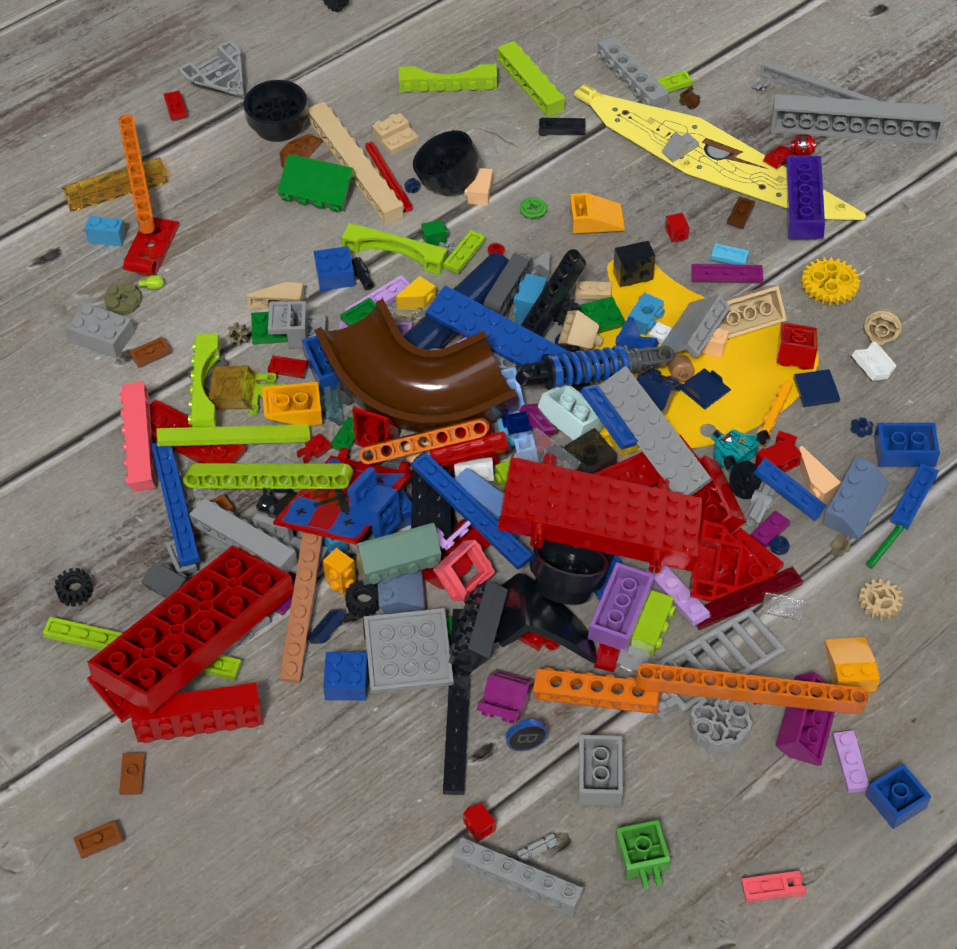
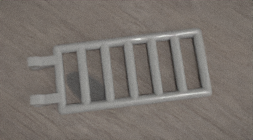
(675, 700)

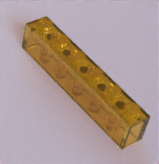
(111, 185)

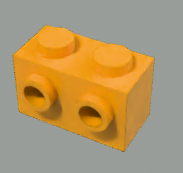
(339, 571)

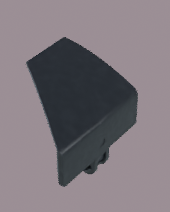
(531, 612)

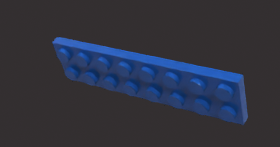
(503, 335)

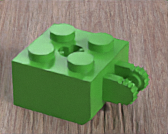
(650, 860)

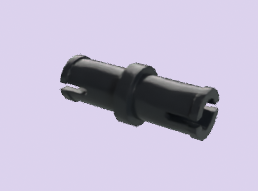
(362, 273)

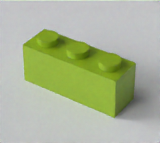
(653, 622)

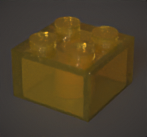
(232, 387)

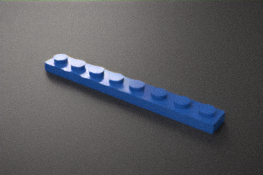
(175, 505)
(471, 510)

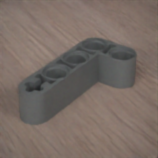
(508, 283)

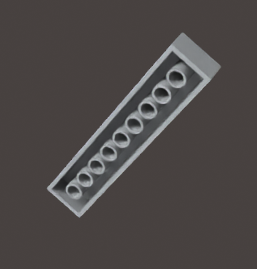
(857, 119)

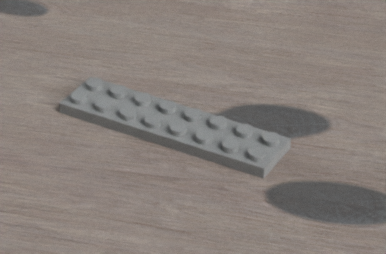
(655, 434)

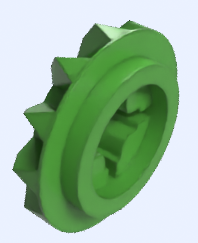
(537, 204)

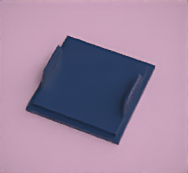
(705, 388)

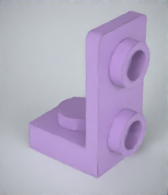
(446, 544)

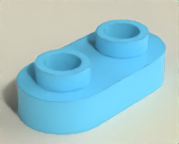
(510, 441)

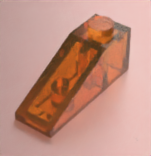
(300, 147)

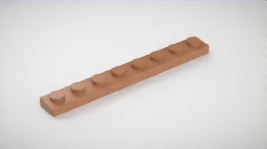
(301, 608)

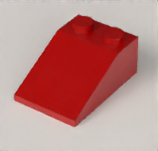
(797, 345)
(372, 428)

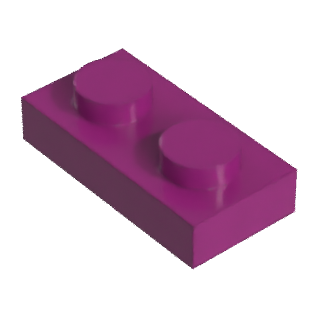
(538, 419)
(770, 528)

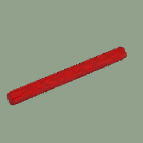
(388, 175)

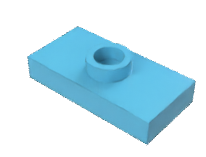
(729, 254)

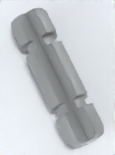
(536, 847)

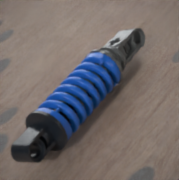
(591, 365)

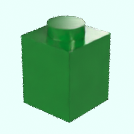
(434, 232)

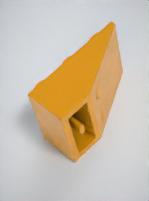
(595, 214)

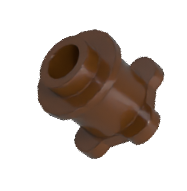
(690, 98)

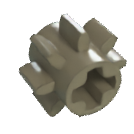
(238, 338)

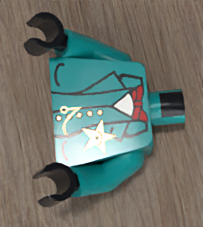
(736, 447)

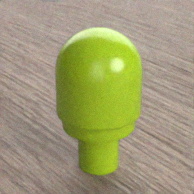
(152, 282)

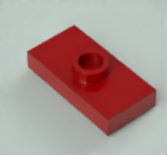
(288, 366)

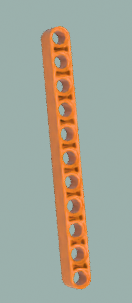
(761, 684)

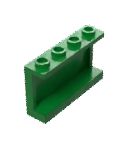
(315, 183)

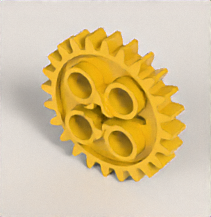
(830, 281)

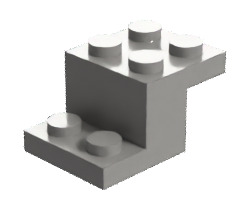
(293, 320)

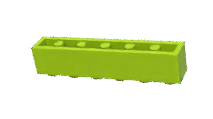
(530, 79)

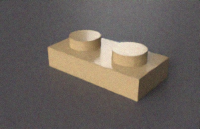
(593, 290)

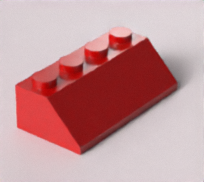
(718, 499)
(463, 564)

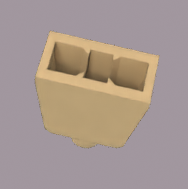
(579, 331)

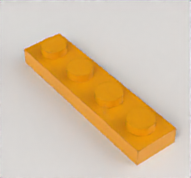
(776, 407)

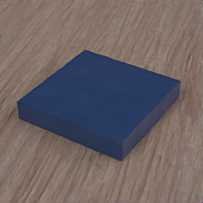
(816, 388)

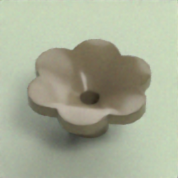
(840, 545)

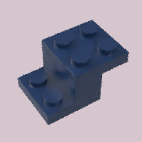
(659, 388)

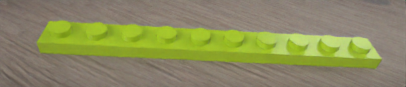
(99, 638)

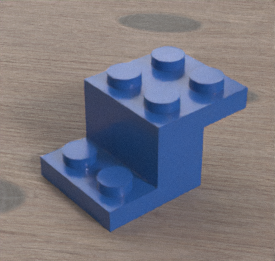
(374, 504)

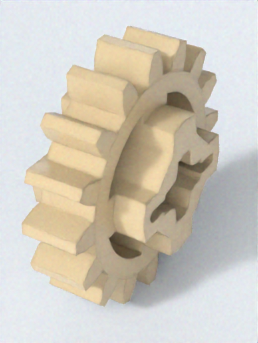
(880, 599)

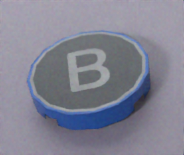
(526, 735)

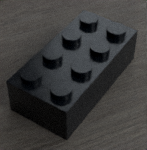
(477, 626)

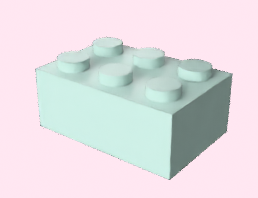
(569, 411)

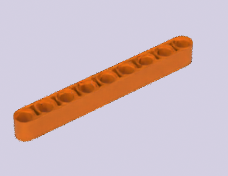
(136, 174)

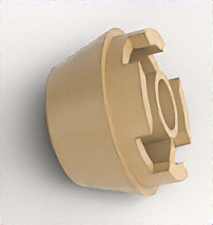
(882, 326)

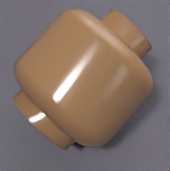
(681, 368)

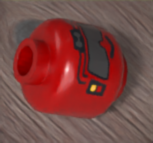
(803, 145)

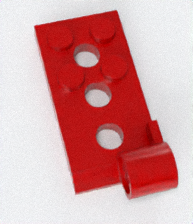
(135, 259)

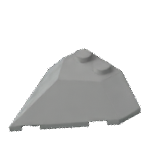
(219, 72)

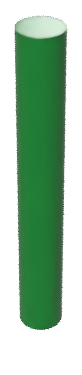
(885, 546)

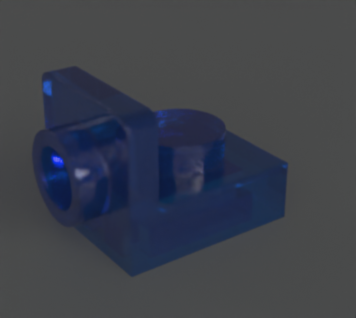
(516, 422)

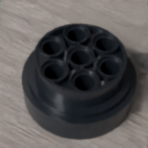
(276, 109)
(447, 162)
(567, 572)

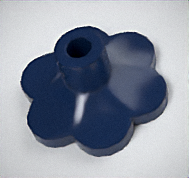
(861, 427)

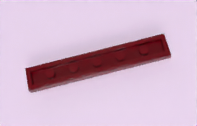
(750, 596)

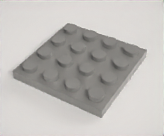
(408, 651)

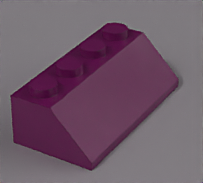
(805, 731)

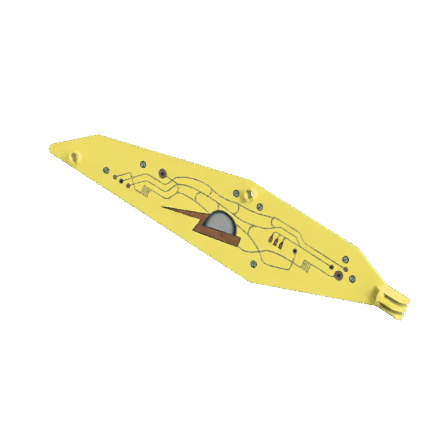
(716, 160)

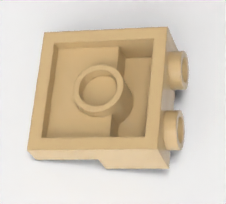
(394, 133)

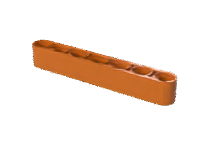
(416, 446)

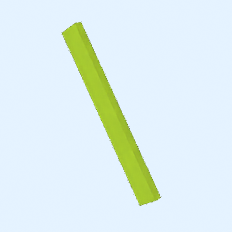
(233, 435)

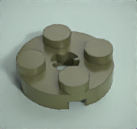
(117, 292)

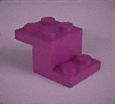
(505, 695)

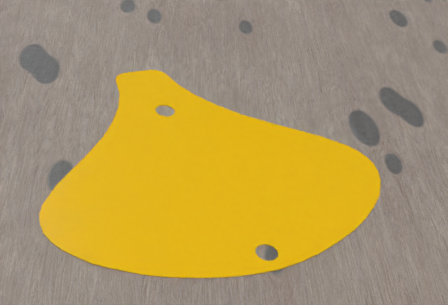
(746, 366)

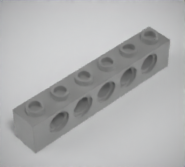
(632, 73)
(517, 877)

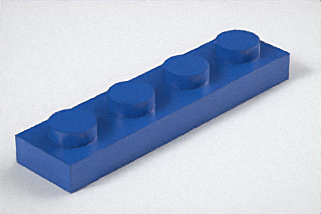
(609, 416)
(789, 489)
(914, 496)

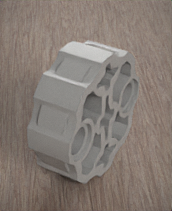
(721, 724)

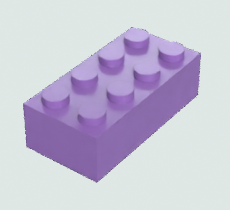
(621, 607)

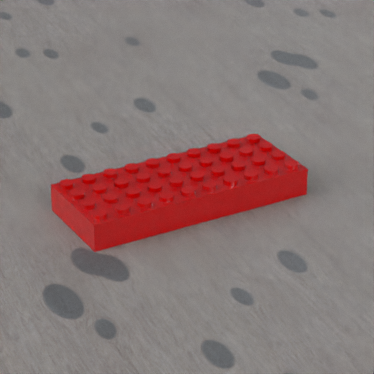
(190, 628)

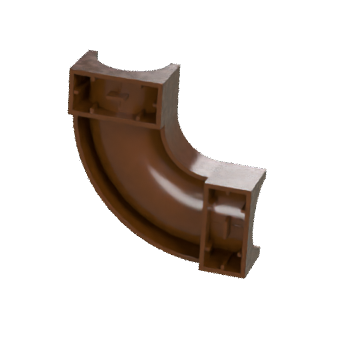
(414, 384)

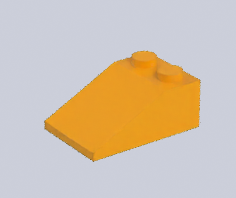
(293, 403)
(852, 663)

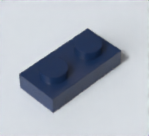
(330, 622)

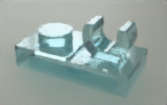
(332, 406)

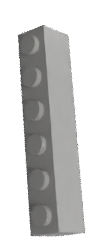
(233, 531)

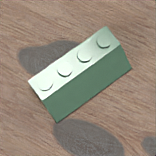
(398, 554)

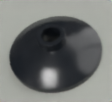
(743, 480)

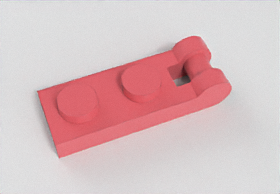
(773, 886)

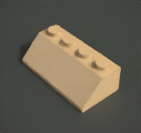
(753, 311)

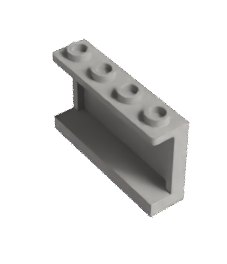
(697, 325)

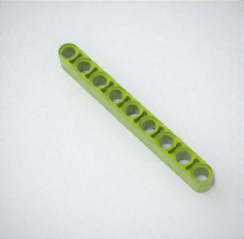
(268, 476)

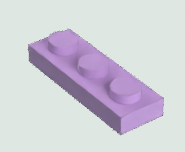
(850, 761)

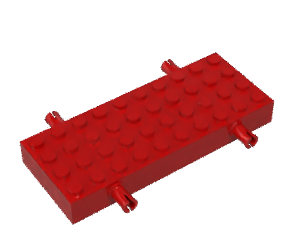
(601, 514)

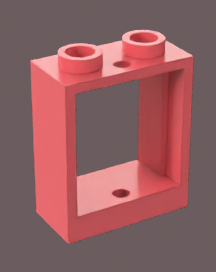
(449, 578)

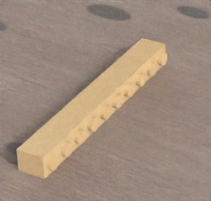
(349, 154)

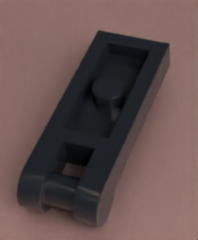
(569, 126)

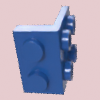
(631, 338)

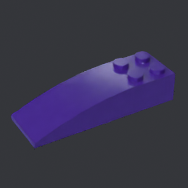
(805, 197)

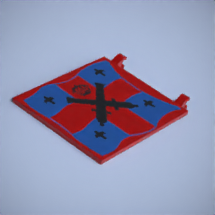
(328, 510)

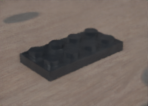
(429, 505)

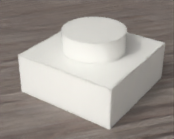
(660, 332)

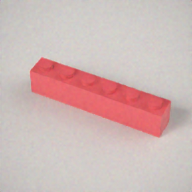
(137, 437)

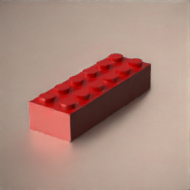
(199, 713)

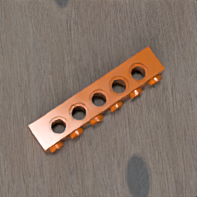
(546, 677)

